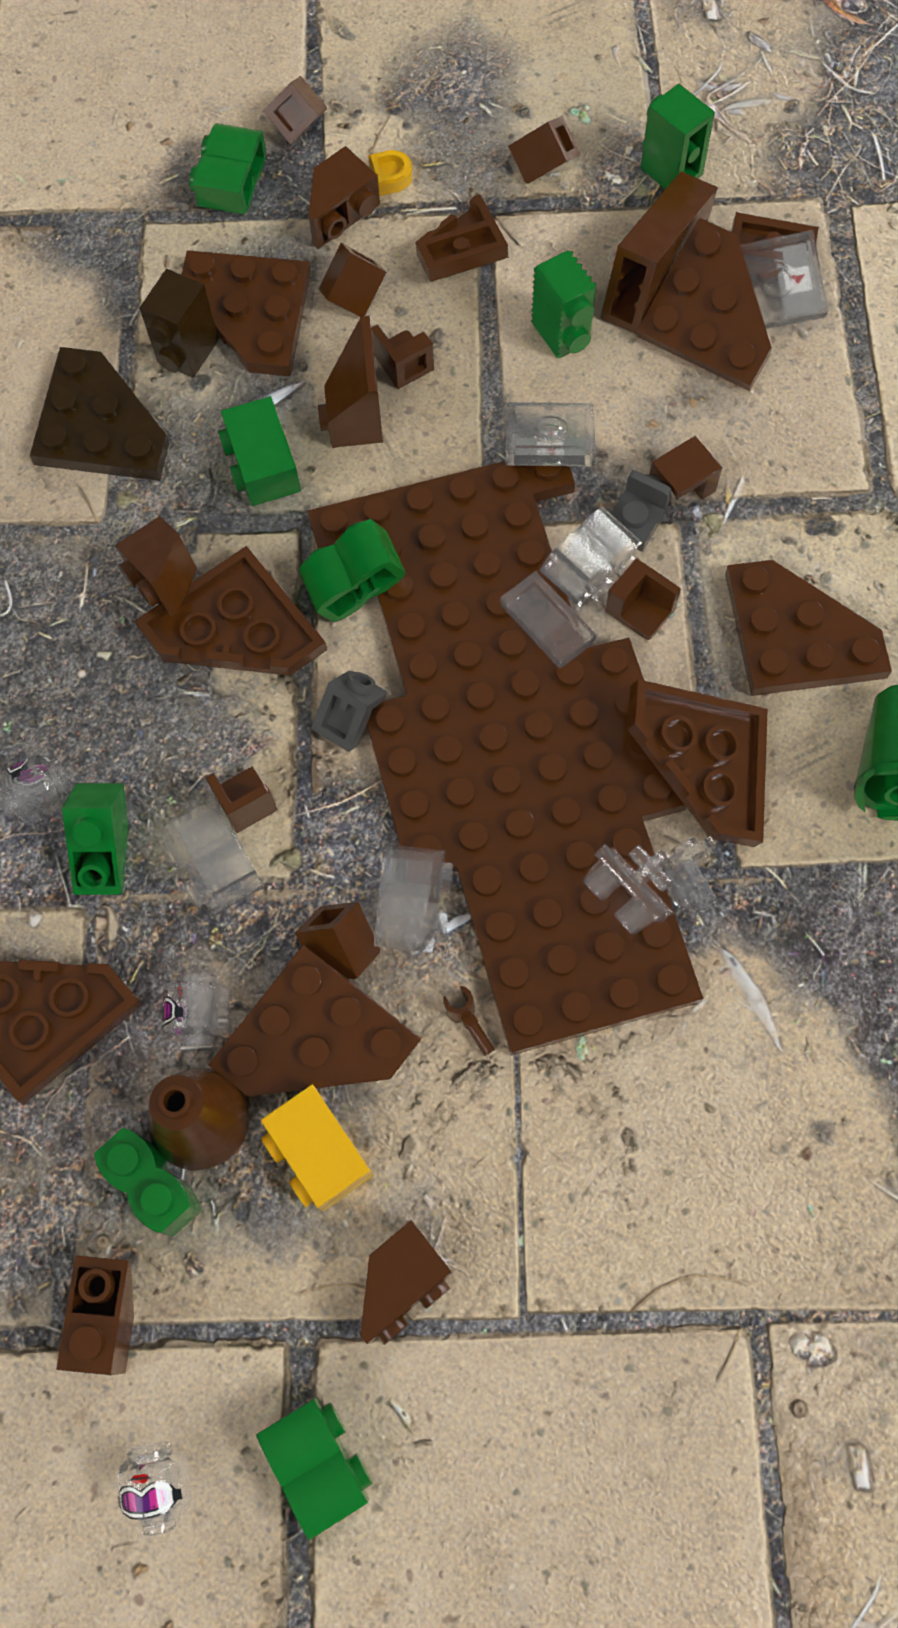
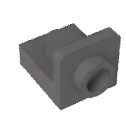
(642, 505)
(347, 708)

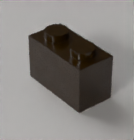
(179, 323)

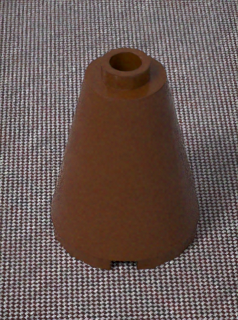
(197, 1119)

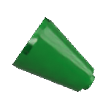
(878, 767)

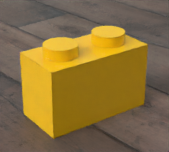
(315, 1149)

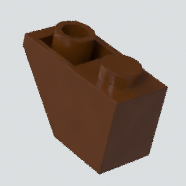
(340, 195)
(157, 565)
(398, 1278)
(98, 1317)

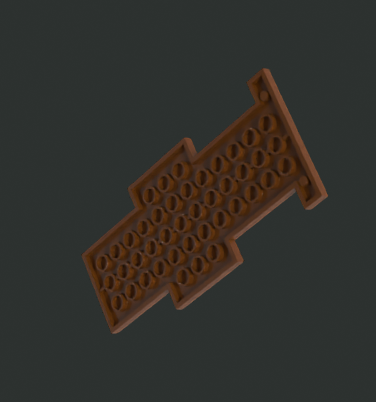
(515, 758)

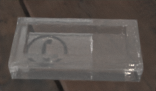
(548, 619)

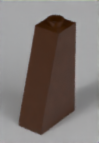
(652, 248)

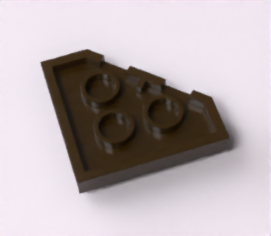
(96, 422)

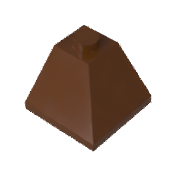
(352, 393)

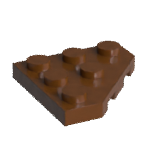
(254, 305)
(710, 309)
(235, 622)
(798, 634)
(707, 754)
(54, 1017)
(314, 1032)

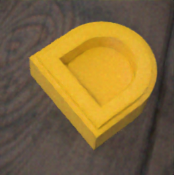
(393, 170)

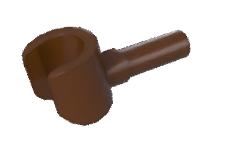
(466, 1016)

